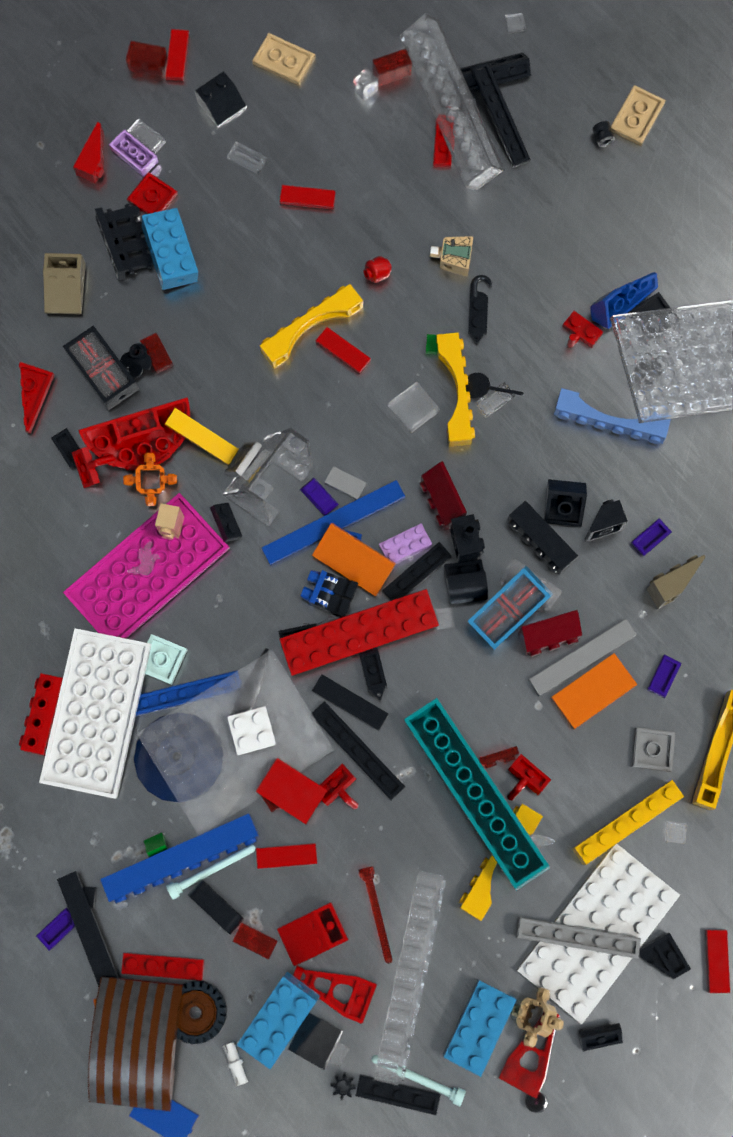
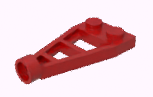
(359, 1000)
(523, 1079)

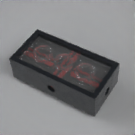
(101, 367)

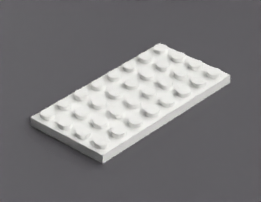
(95, 713)
(615, 899)

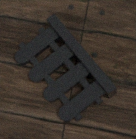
(118, 233)

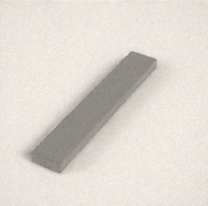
(582, 657)
(578, 937)

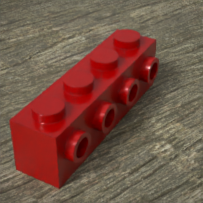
(42, 714)

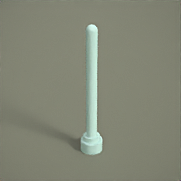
(176, 888)
(455, 1095)

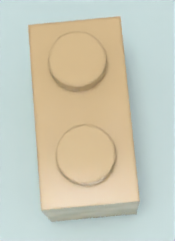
(169, 521)

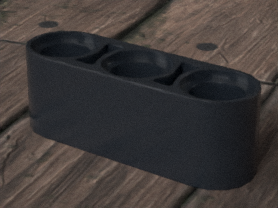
(215, 906)

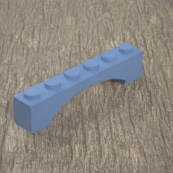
(573, 407)

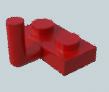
(582, 330)
(87, 466)
(528, 776)
(336, 786)

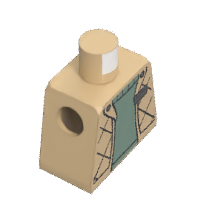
(454, 254)

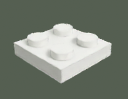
(251, 730)

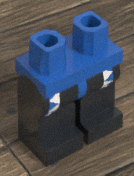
(330, 593)

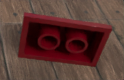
(442, 495)
(550, 633)

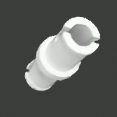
(235, 1064)

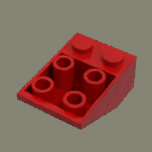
(312, 934)

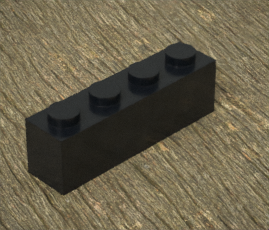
(542, 538)

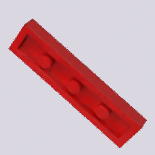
(162, 966)

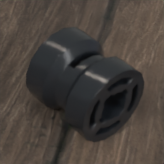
(603, 133)

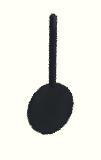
(479, 386)

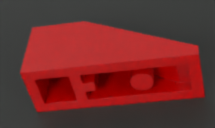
(91, 159)

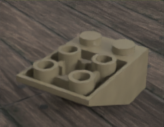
(63, 283)
(668, 587)

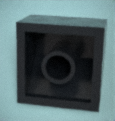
(220, 99)
(565, 502)
(607, 521)

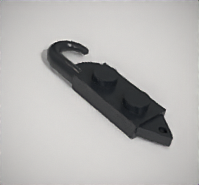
(478, 309)
(373, 672)

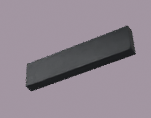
(417, 572)
(350, 702)
(400, 1096)

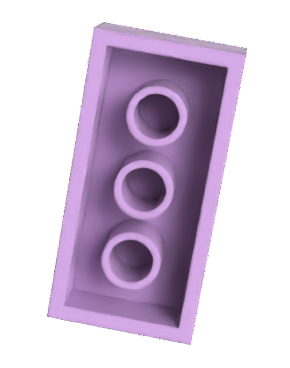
(133, 153)
(406, 544)

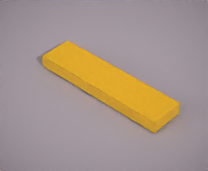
(201, 436)

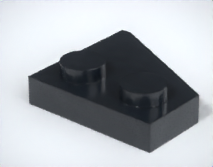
(665, 956)

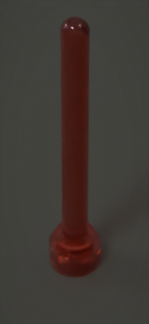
(368, 875)

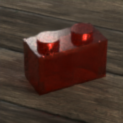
(146, 58)
(392, 67)

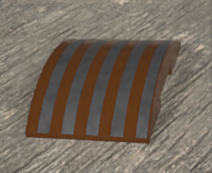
(134, 1043)

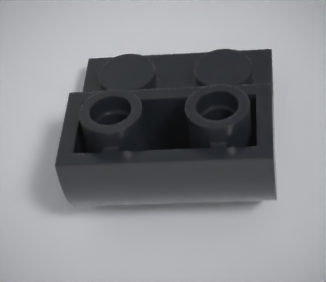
(466, 581)

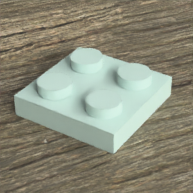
(164, 659)

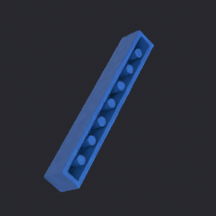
(179, 858)

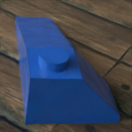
(622, 299)

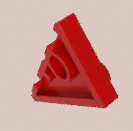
(35, 386)

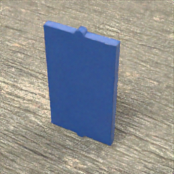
(167, 1123)

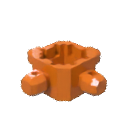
(149, 459)

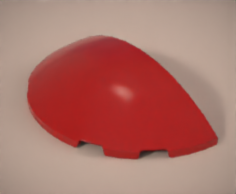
(135, 435)

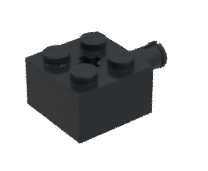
(466, 538)

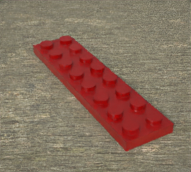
(358, 632)

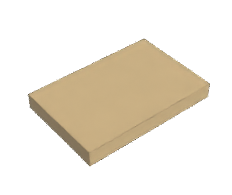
(283, 59)
(637, 115)

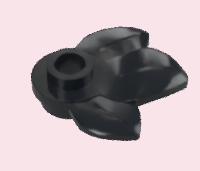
(135, 361)

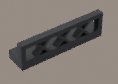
(503, 69)

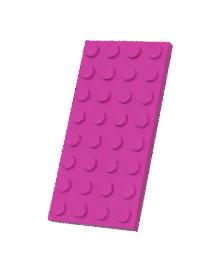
(122, 602)

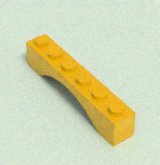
(341, 304)
(449, 353)
(714, 766)
(627, 822)
(479, 897)

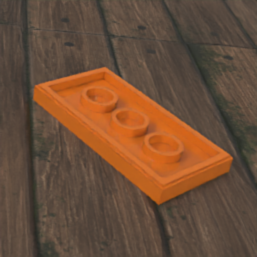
(354, 559)
(594, 691)

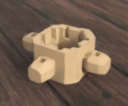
(549, 1021)

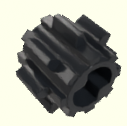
(338, 1089)

